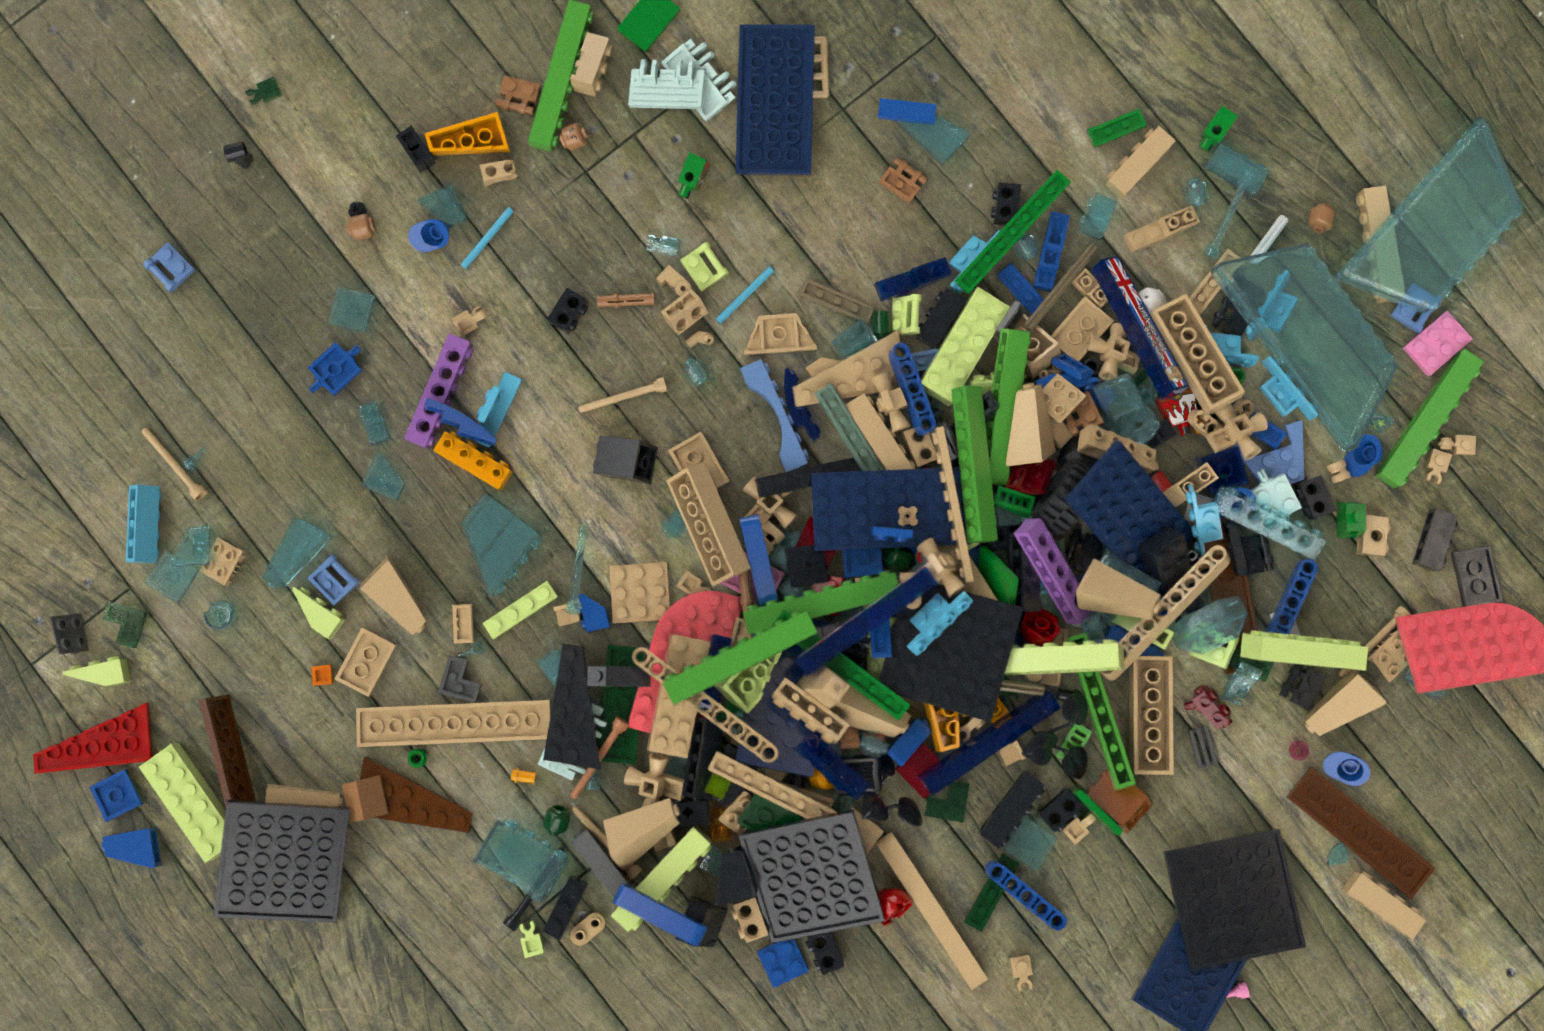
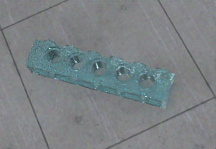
(1308, 547)

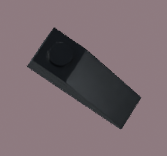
(617, 676)

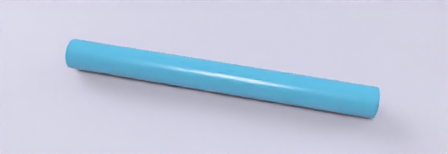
(487, 237)
(744, 295)

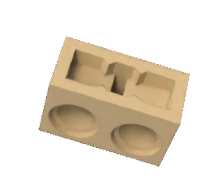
(684, 311)
(915, 447)
(754, 917)

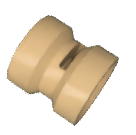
(1337, 467)

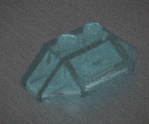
(1210, 625)

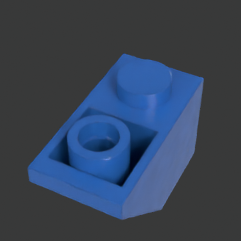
(594, 615)

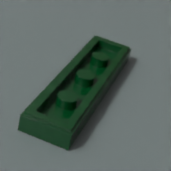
(989, 896)

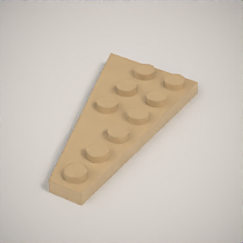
(853, 374)

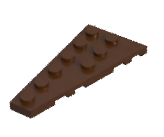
(414, 803)

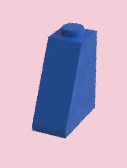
(909, 741)
(135, 847)

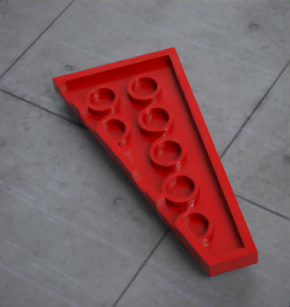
(110, 743)

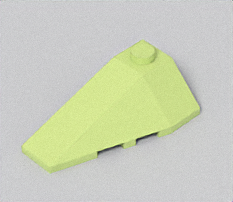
(747, 686)

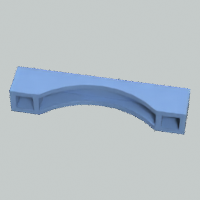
(758, 380)

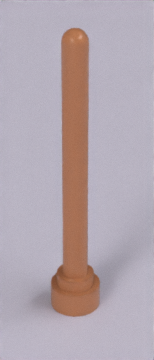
(619, 726)

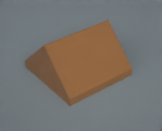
(365, 798)

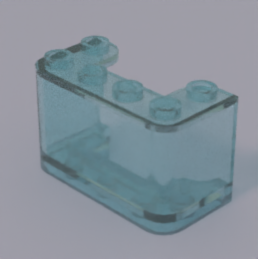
(522, 858)

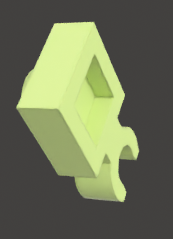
(532, 942)

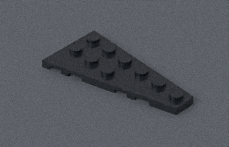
(572, 723)

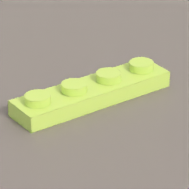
(520, 610)

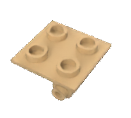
(1061, 398)
(223, 562)
(1390, 656)
(734, 812)

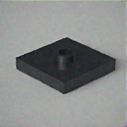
(805, 566)

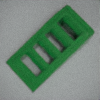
(1022, 497)

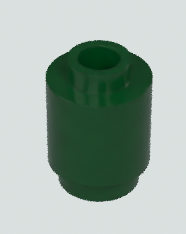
(882, 324)

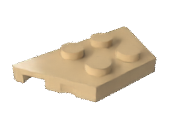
(779, 335)

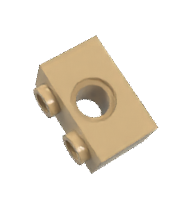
(1365, 543)

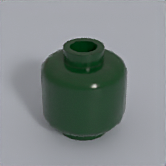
(898, 558)
(556, 820)

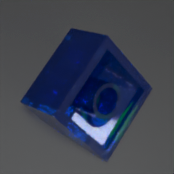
(1227, 466)

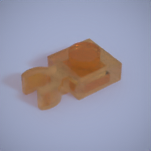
(719, 831)

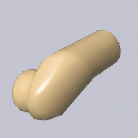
(700, 337)
(1043, 373)

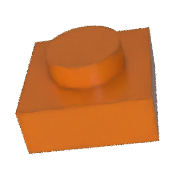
(322, 675)

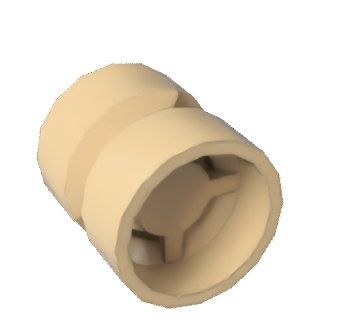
(775, 533)

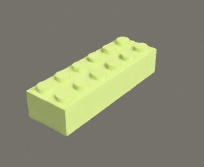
(963, 345)
(1304, 650)
(1066, 658)
(187, 799)
(667, 873)

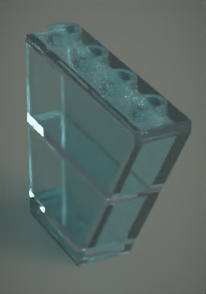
(498, 542)

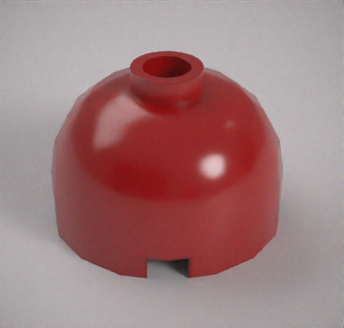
(1039, 627)
(894, 904)

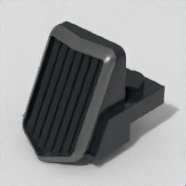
(867, 768)

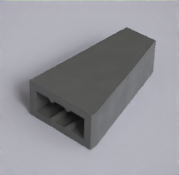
(600, 861)

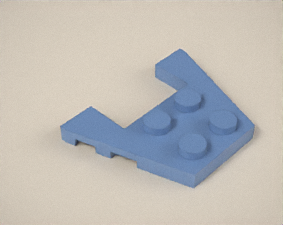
(1283, 460)

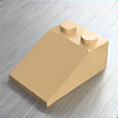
(1041, 348)

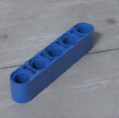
(914, 380)
(758, 559)
(1298, 597)
(1032, 901)
(660, 915)

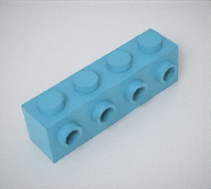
(143, 524)

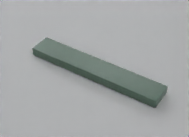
(847, 429)

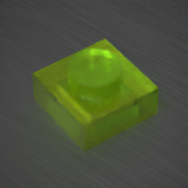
(717, 785)

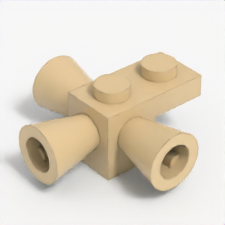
(1113, 352)
(890, 402)
(1237, 431)
(769, 506)
(942, 567)
(655, 782)

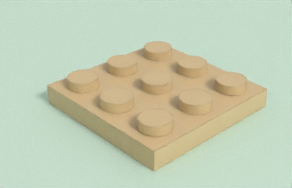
(639, 592)

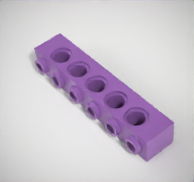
(436, 381)
(1051, 568)

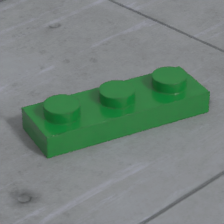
(1116, 128)

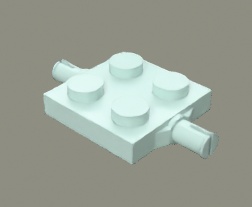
(1276, 493)

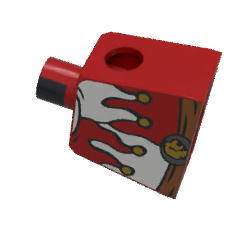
(1177, 410)

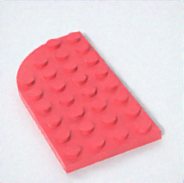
(692, 617)
(1471, 645)

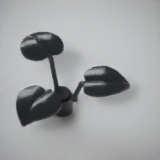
(1040, 746)
(874, 807)

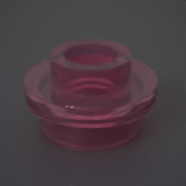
(1304, 750)

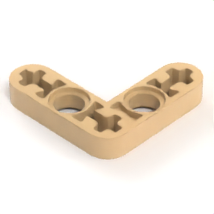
(1203, 427)

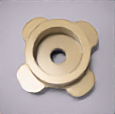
(912, 513)

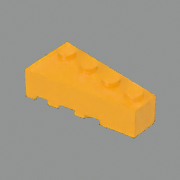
(470, 137)
(943, 727)

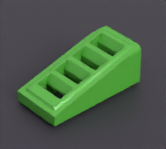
(1070, 733)

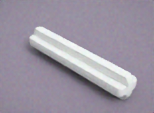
(1271, 235)

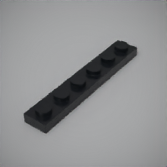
(800, 478)

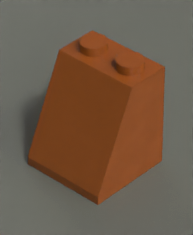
(1123, 806)

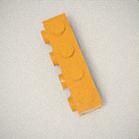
(472, 460)

